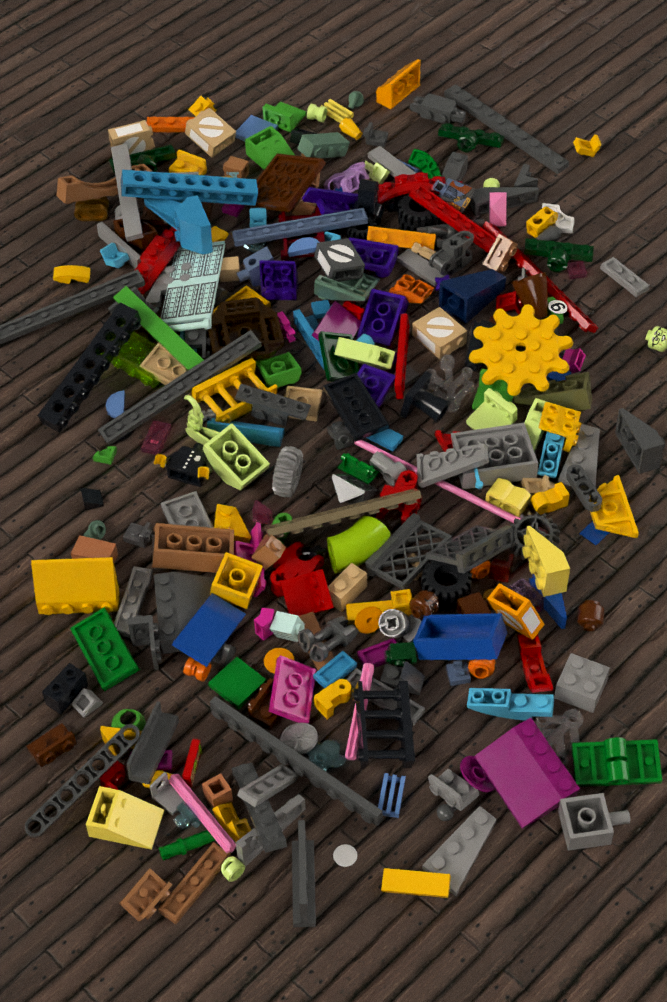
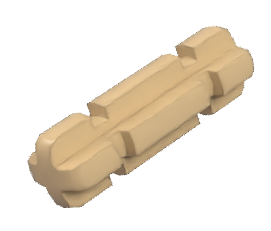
(424, 251)

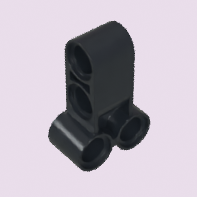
(369, 200)

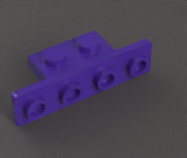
(329, 200)

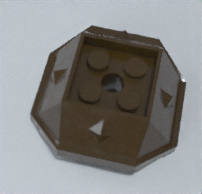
(238, 317)

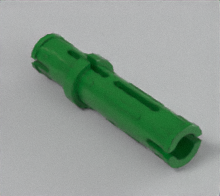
(184, 845)

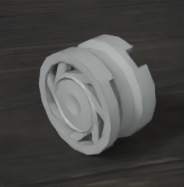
(394, 623)

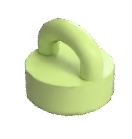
(234, 870)

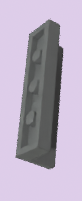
(151, 745)

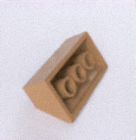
(191, 547)

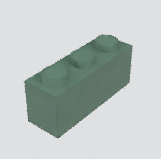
(323, 145)

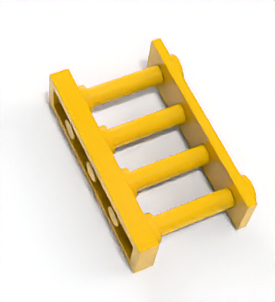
(224, 380)

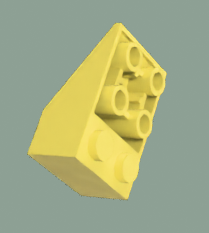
(546, 563)
(123, 819)

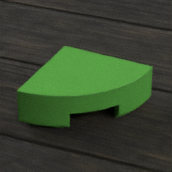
(105, 456)

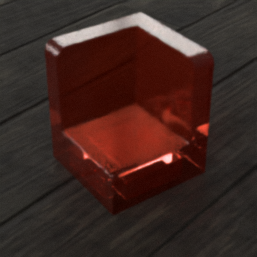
(501, 569)

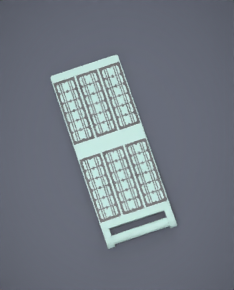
(193, 298)

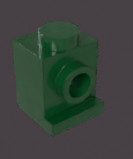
(399, 653)

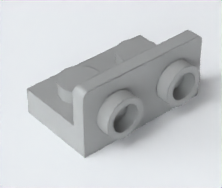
(453, 789)

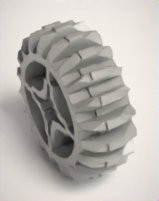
(287, 471)

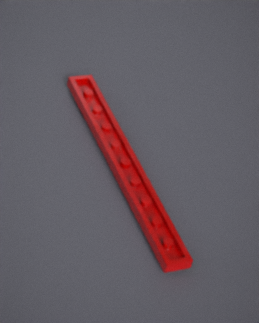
(523, 261)

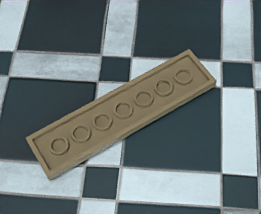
(350, 511)

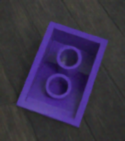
(383, 316)

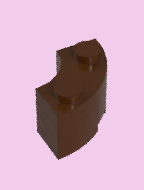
(148, 232)

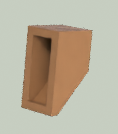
(268, 551)

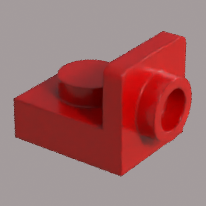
(509, 302)
(355, 310)
(113, 776)

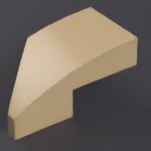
(536, 485)

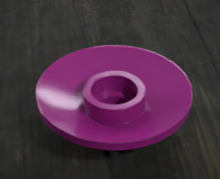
(475, 775)

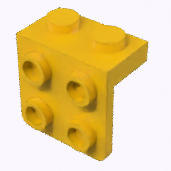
(562, 422)

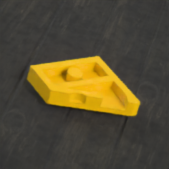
(229, 518)

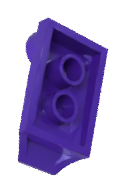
(376, 255)
(376, 382)

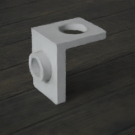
(165, 794)

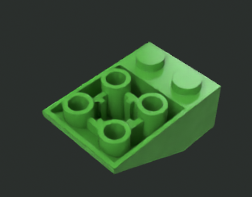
(265, 145)

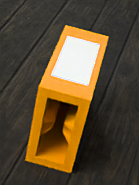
(516, 611)

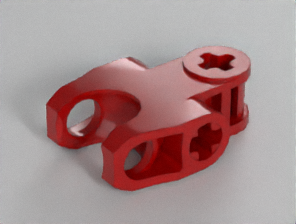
(406, 481)
(291, 566)

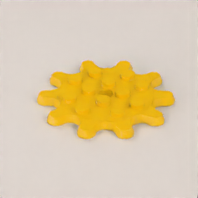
(523, 367)

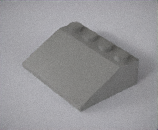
(508, 454)

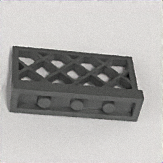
(396, 545)
(473, 547)
(303, 880)

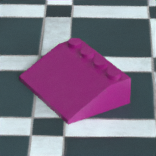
(526, 773)

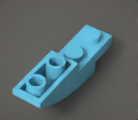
(551, 455)
(509, 705)

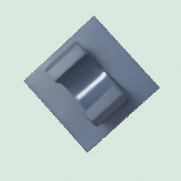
(458, 673)

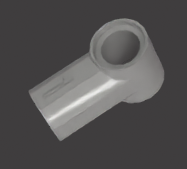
(387, 467)

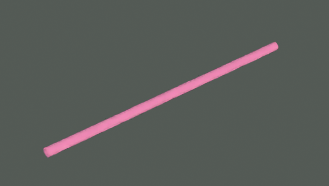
(445, 485)

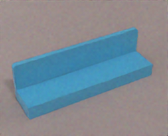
(306, 327)
(254, 433)

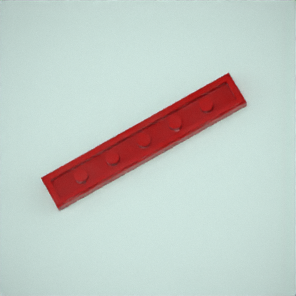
(452, 216)
(402, 356)

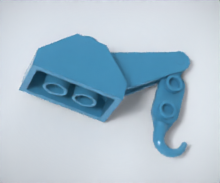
(188, 219)

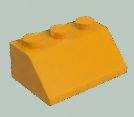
(399, 85)

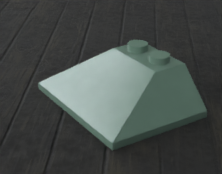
(345, 290)

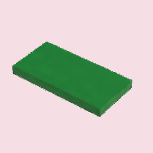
(104, 649)

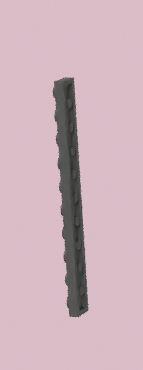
(508, 129)
(69, 306)
(179, 387)
(299, 763)

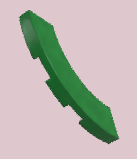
(425, 163)

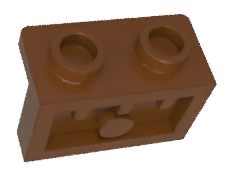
(259, 707)
(52, 745)

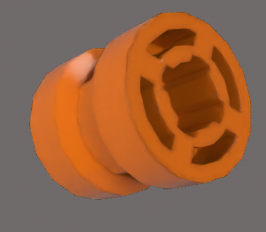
(196, 669)

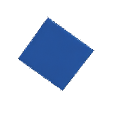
(592, 534)

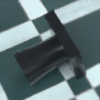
(424, 400)

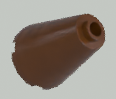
(533, 291)

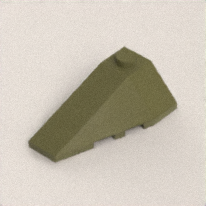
(570, 393)

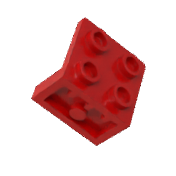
(306, 593)

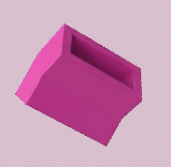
(575, 359)
(263, 623)

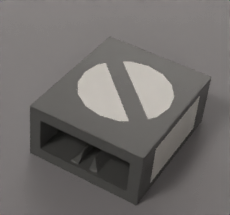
(339, 260)

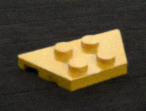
(615, 511)

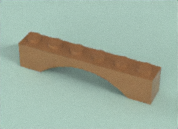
(73, 190)

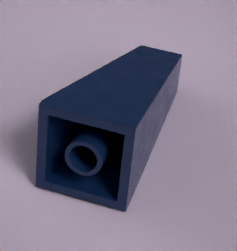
(470, 293)

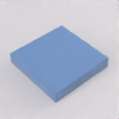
(252, 126)

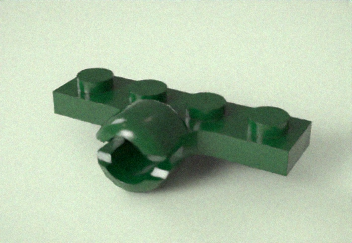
(468, 138)
(151, 157)
(558, 252)

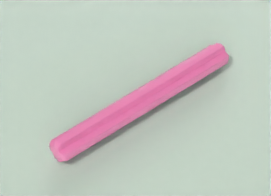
(353, 741)
(202, 813)

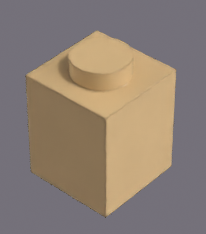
(229, 268)

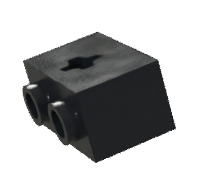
(64, 688)

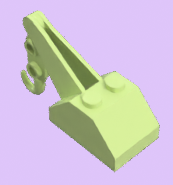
(227, 451)

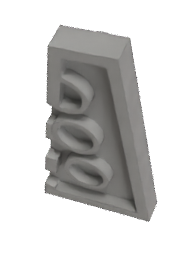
(583, 454)
(443, 465)
(250, 846)
(462, 849)

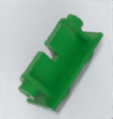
(357, 469)

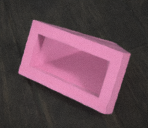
(497, 208)

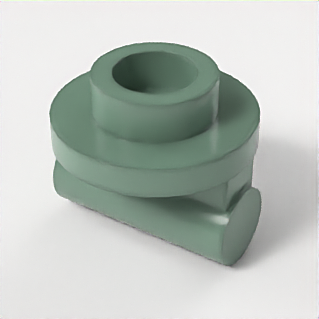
(355, 99)
(96, 530)

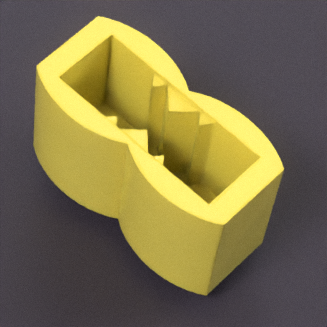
(508, 497)

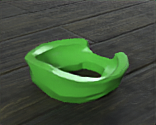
(140, 720)

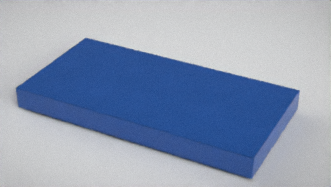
(209, 630)

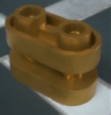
(92, 209)

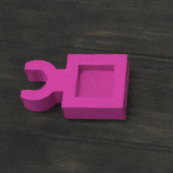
(286, 329)

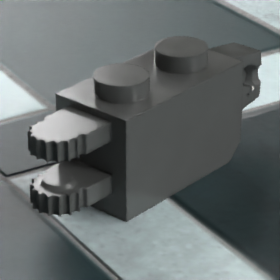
(437, 109)

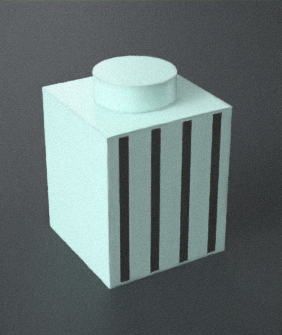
(287, 626)

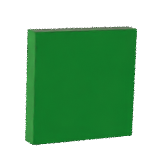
(237, 683)

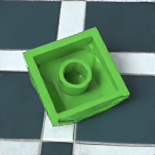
(279, 370)

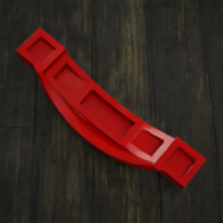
(405, 184)
(157, 257)

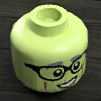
(657, 339)

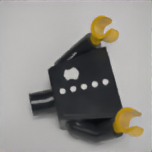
(186, 465)

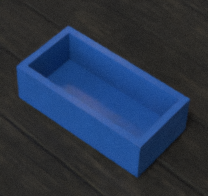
(460, 636)

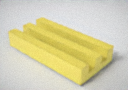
(337, 110)

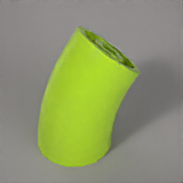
(356, 543)

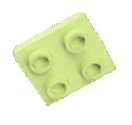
(493, 412)

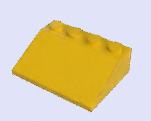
(75, 585)

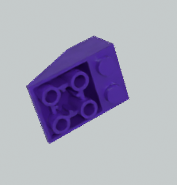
(278, 280)

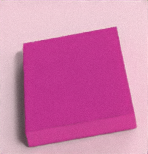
(292, 690)

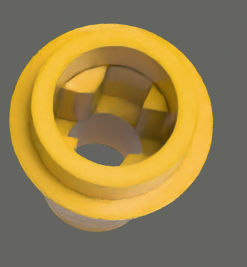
(350, 128)

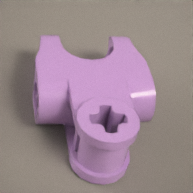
(349, 178)

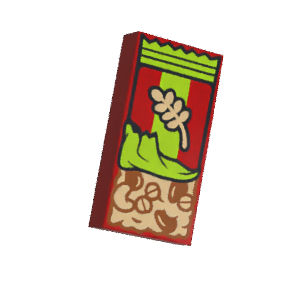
(192, 762)

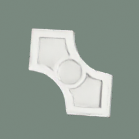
(564, 222)

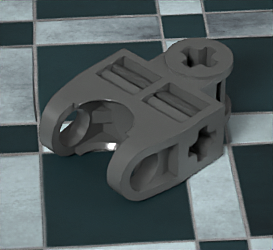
(452, 255)

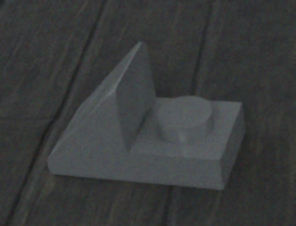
(524, 178)
(392, 675)

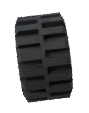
(414, 215)
(446, 595)

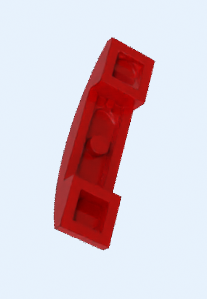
(533, 664)

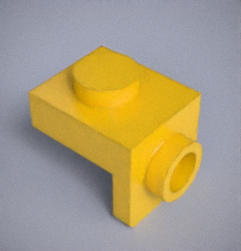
(201, 105)
(587, 147)

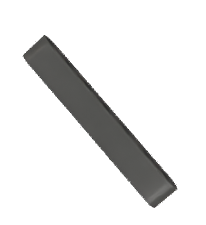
(77, 790)

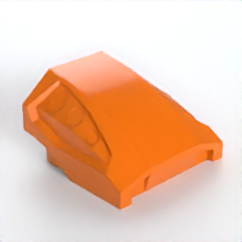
(414, 290)

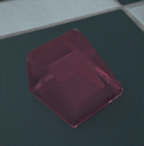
(261, 513)

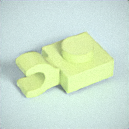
(377, 172)

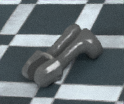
(335, 629)

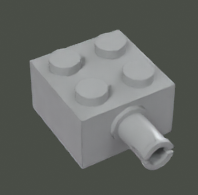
(588, 821)

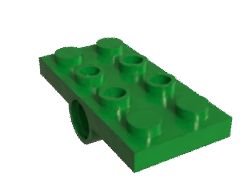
(616, 762)

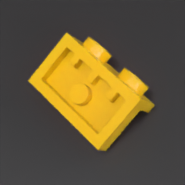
(188, 163)

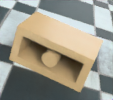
(347, 586)

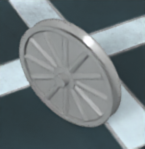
(300, 737)

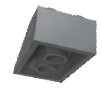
(639, 441)

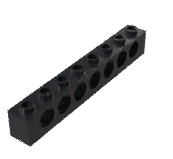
(80, 371)

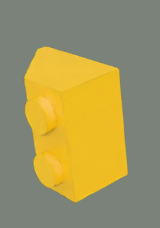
(236, 580)

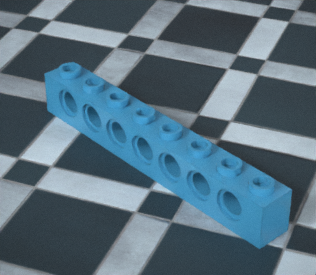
(180, 186)

